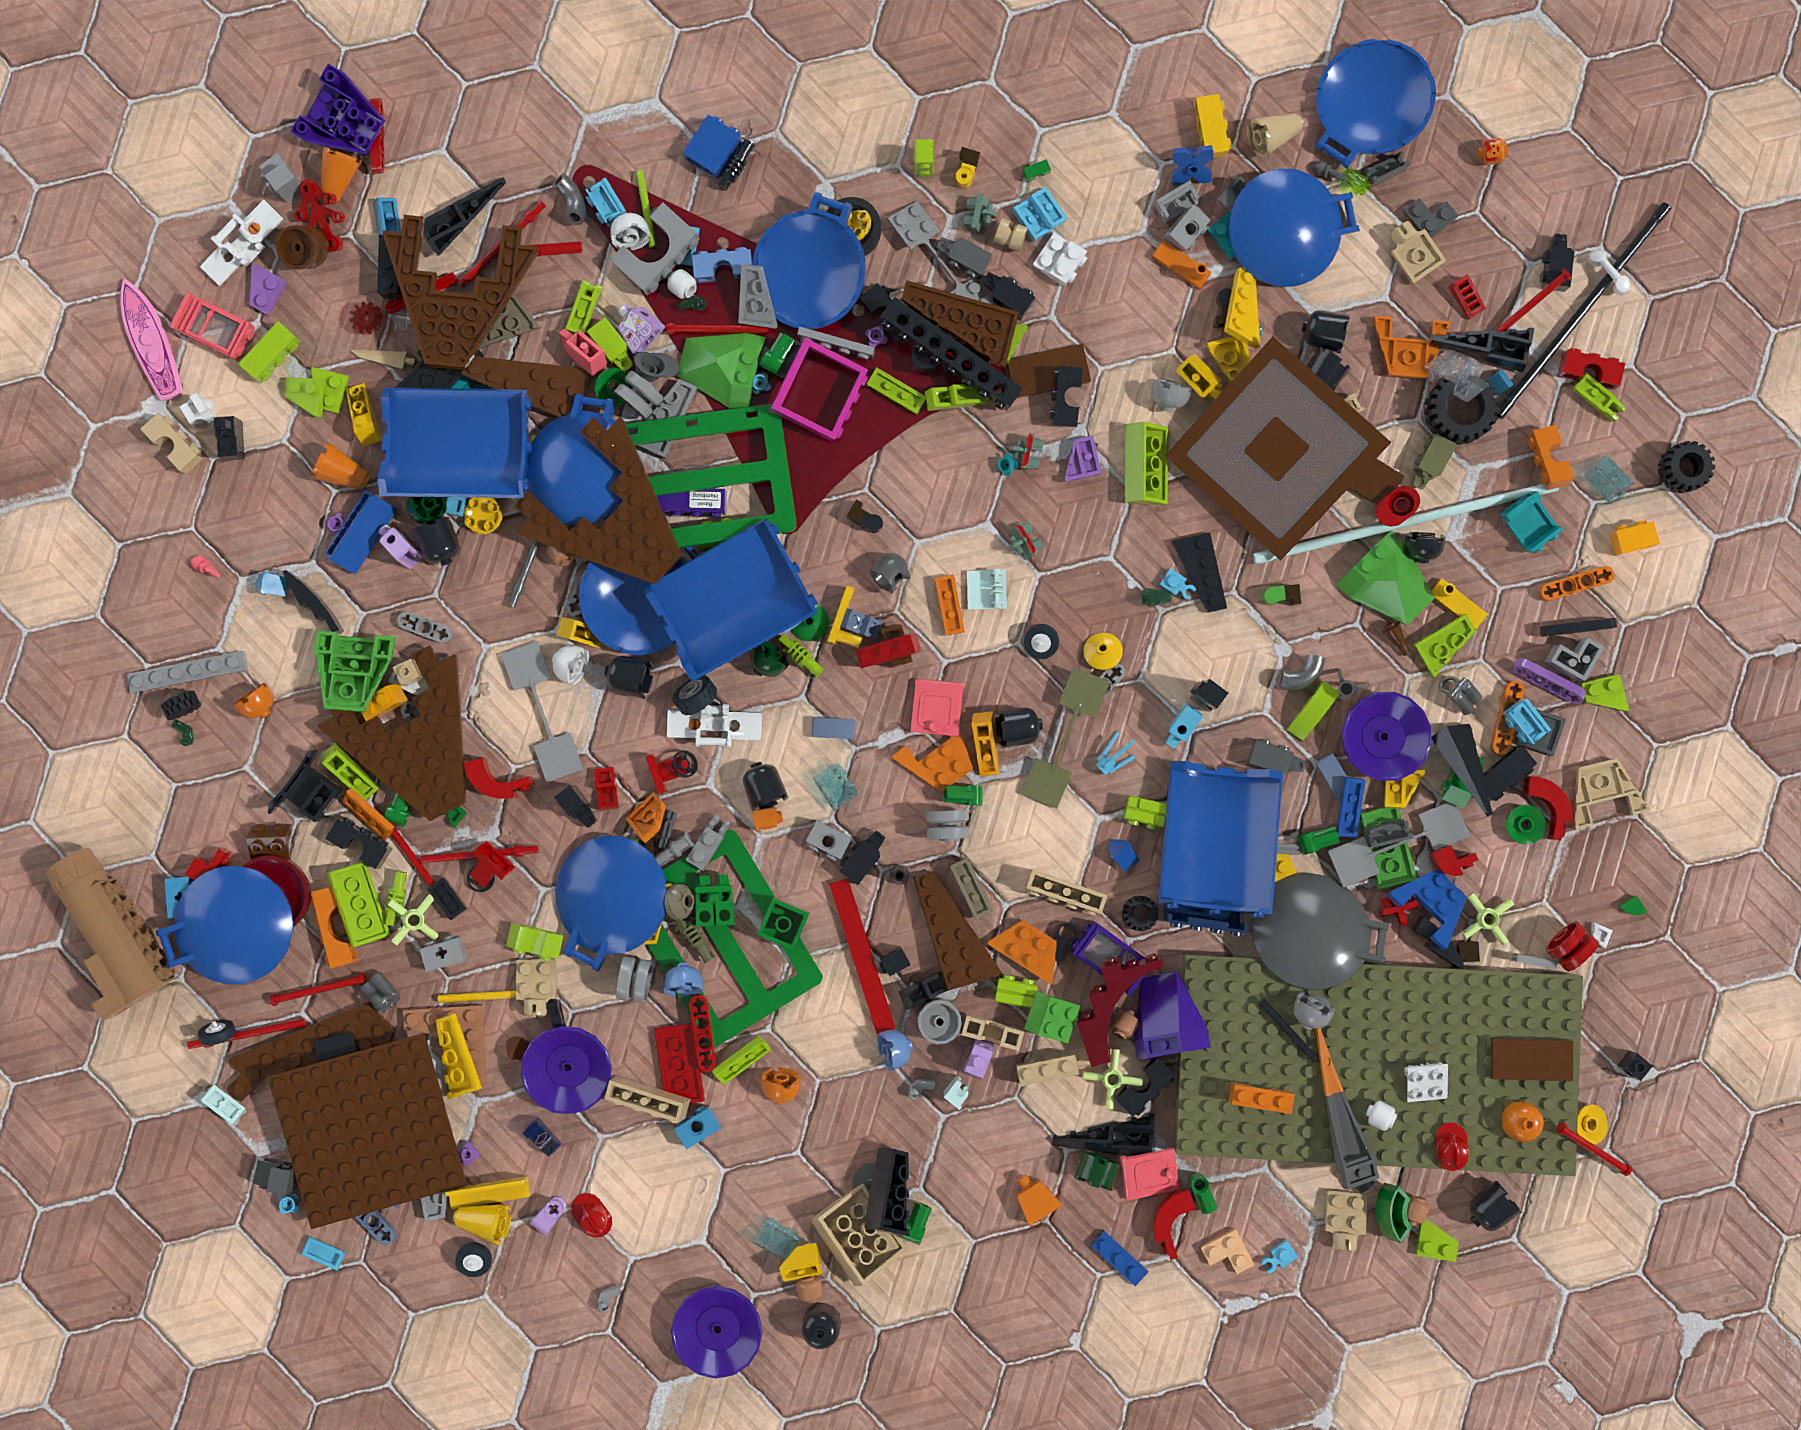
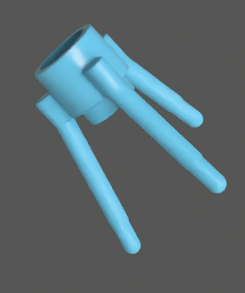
(1106, 764)

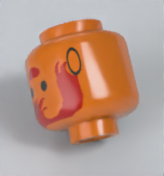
(1493, 151)

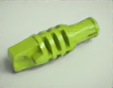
(800, 655)
(398, 894)

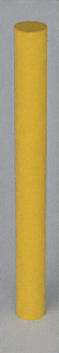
(477, 996)

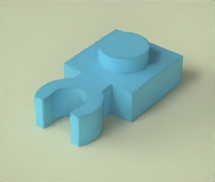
(1175, 583)
(1282, 1254)

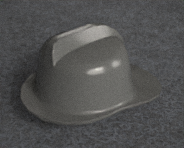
(655, 365)

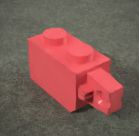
(583, 351)

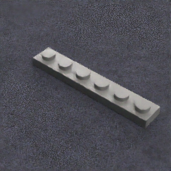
(187, 672)

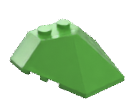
(723, 366)
(1388, 581)
(351, 668)

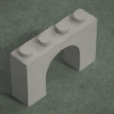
(648, 275)

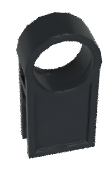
(1063, 945)
(556, 1014)

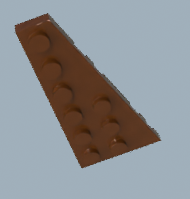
(974, 322)
(548, 385)
(956, 946)

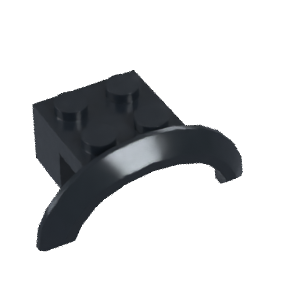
(308, 790)

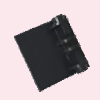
(335, 1046)

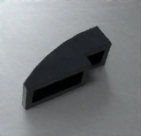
(1427, 929)
(922, 990)

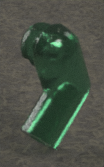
(694, 302)
(186, 732)

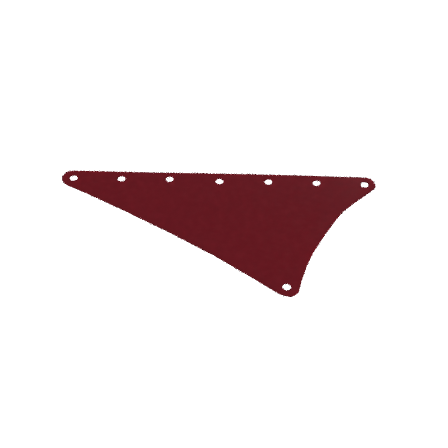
(820, 382)

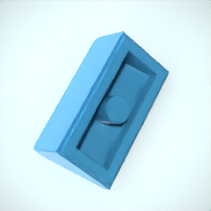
(386, 215)

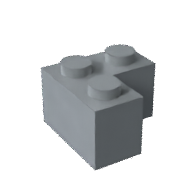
(280, 178)
(1575, 663)

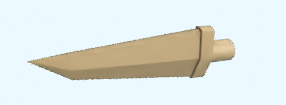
(389, 358)

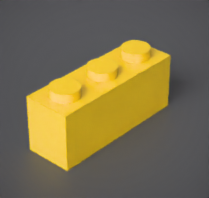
(1212, 125)

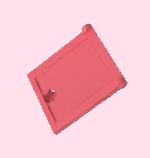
(937, 707)
(1146, 1175)

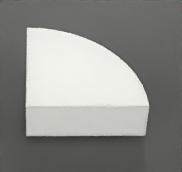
(1601, 933)

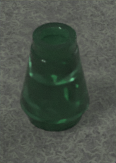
(1155, 597)

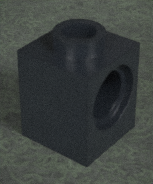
(894, 962)
(1635, 1065)

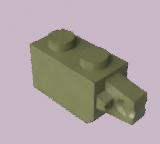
(1433, 460)

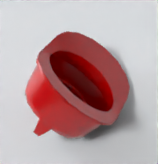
(1398, 506)
(1452, 1146)
(591, 1215)

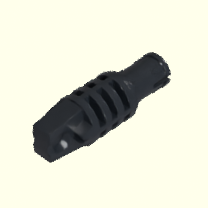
(735, 165)

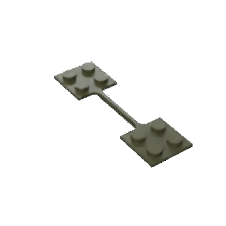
(1083, 695)

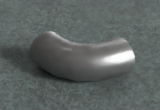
(572, 197)
(1304, 676)

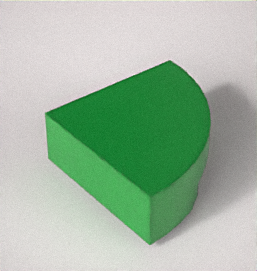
(456, 816)
(1633, 906)

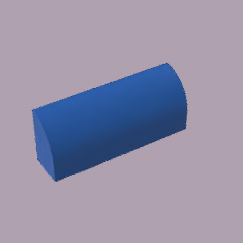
(360, 532)

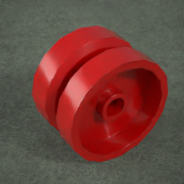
(1572, 946)

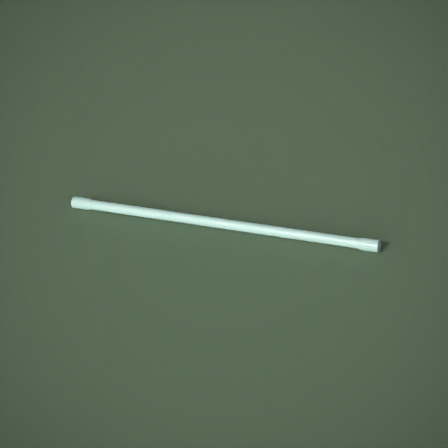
(1266, 556)

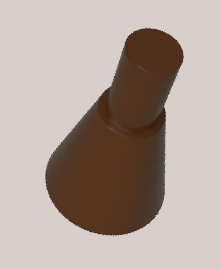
(1395, 634)

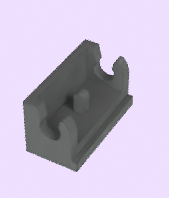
(1386, 169)
(1388, 833)

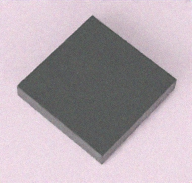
(1549, 742)

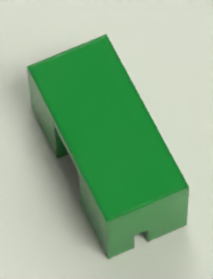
(1036, 169)

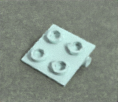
(986, 589)

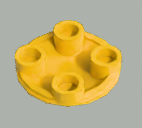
(859, 222)
(483, 515)

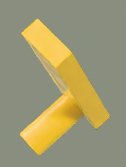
(1457, 603)
(836, 633)

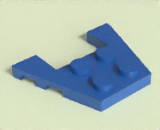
(1438, 897)

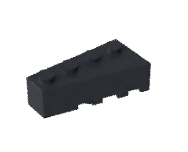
(889, 1194)

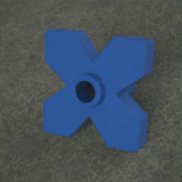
(1192, 163)

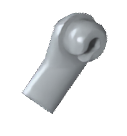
(918, 1086)
(605, 1298)

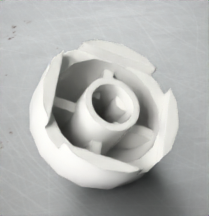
(629, 231)
(569, 663)

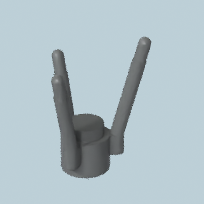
(1347, 687)

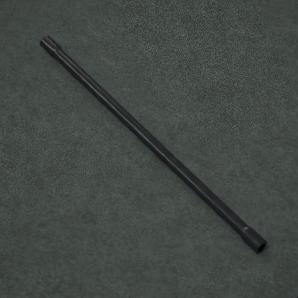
(1508, 403)

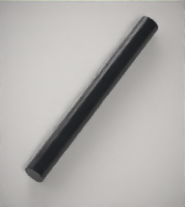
(1288, 1030)

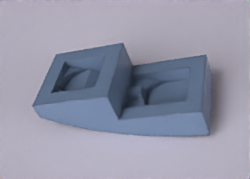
(862, 624)
(833, 728)
(1332, 773)

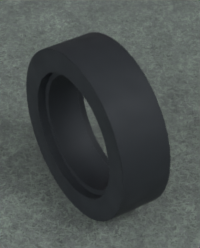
(861, 204)

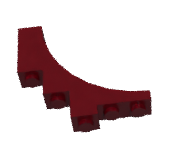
(1103, 998)

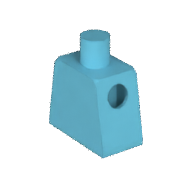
(1188, 717)

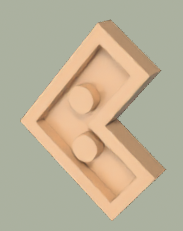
(1228, 1246)

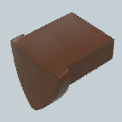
(516, 1047)

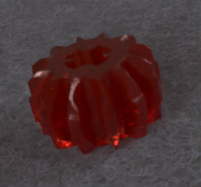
(359, 321)

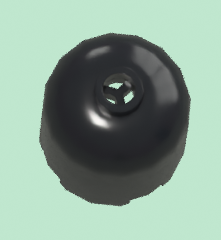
(1326, 330)
(1328, 367)
(438, 541)
(629, 676)
(1017, 726)
(763, 786)
(1492, 1208)
(822, 1318)

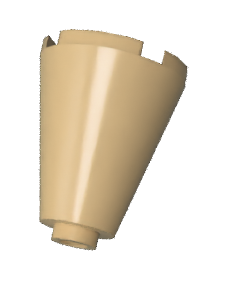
(1272, 132)

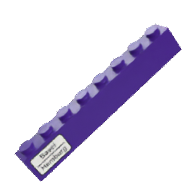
(695, 503)

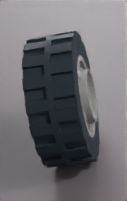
(694, 695)

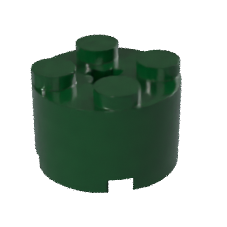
(1097, 1170)

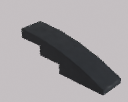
(309, 598)

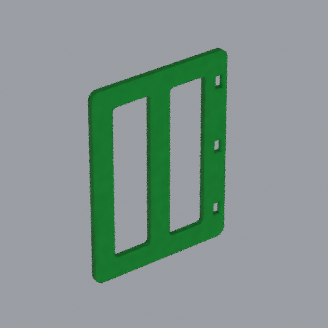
(719, 422)
(760, 1000)

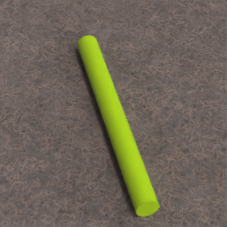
(646, 207)

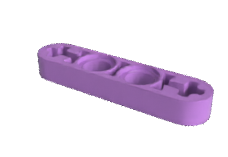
(1549, 681)

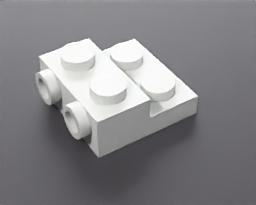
(1060, 259)

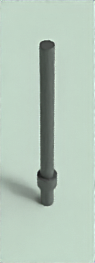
(518, 588)

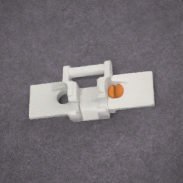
(246, 247)
(714, 719)

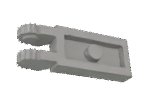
(707, 844)

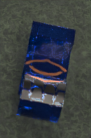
(542, 1137)

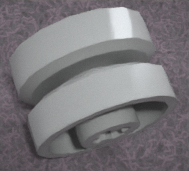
(639, 394)
(947, 825)
(634, 980)
(937, 1009)

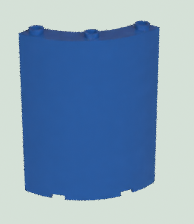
(455, 443)
(731, 599)
(1221, 839)

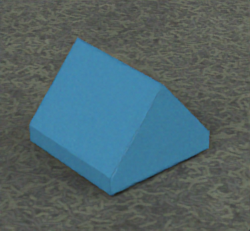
(1500, 382)

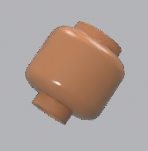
(560, 557)
(1124, 1024)
(1417, 1210)
(809, 1289)

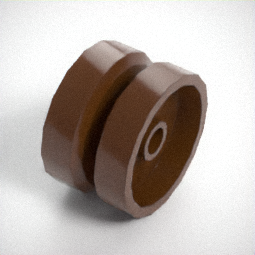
(301, 247)

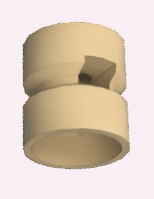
(1010, 234)

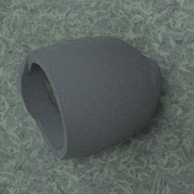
(889, 571)

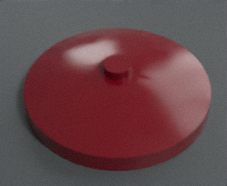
(290, 880)

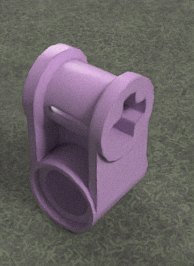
(548, 1216)

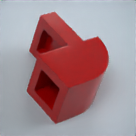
(1448, 864)
(200, 865)

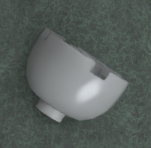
(1170, 394)
(1312, 1011)

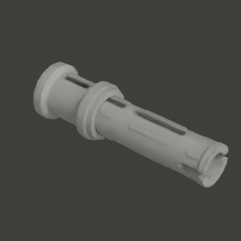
(674, 849)

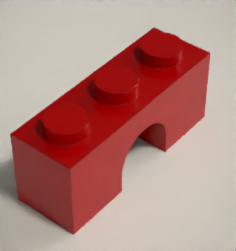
(1607, 371)
(888, 650)

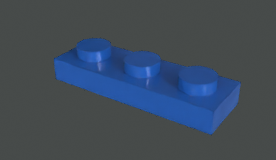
(1350, 806)
(1119, 1258)

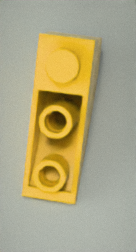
(363, 415)

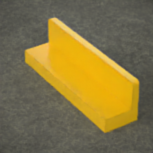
(489, 1192)

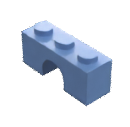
(706, 263)

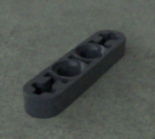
(1578, 627)

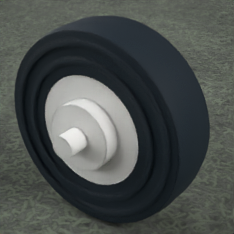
(1041, 641)
(216, 1032)
(473, 1259)

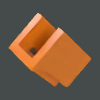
(767, 818)

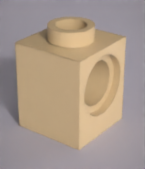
(408, 672)

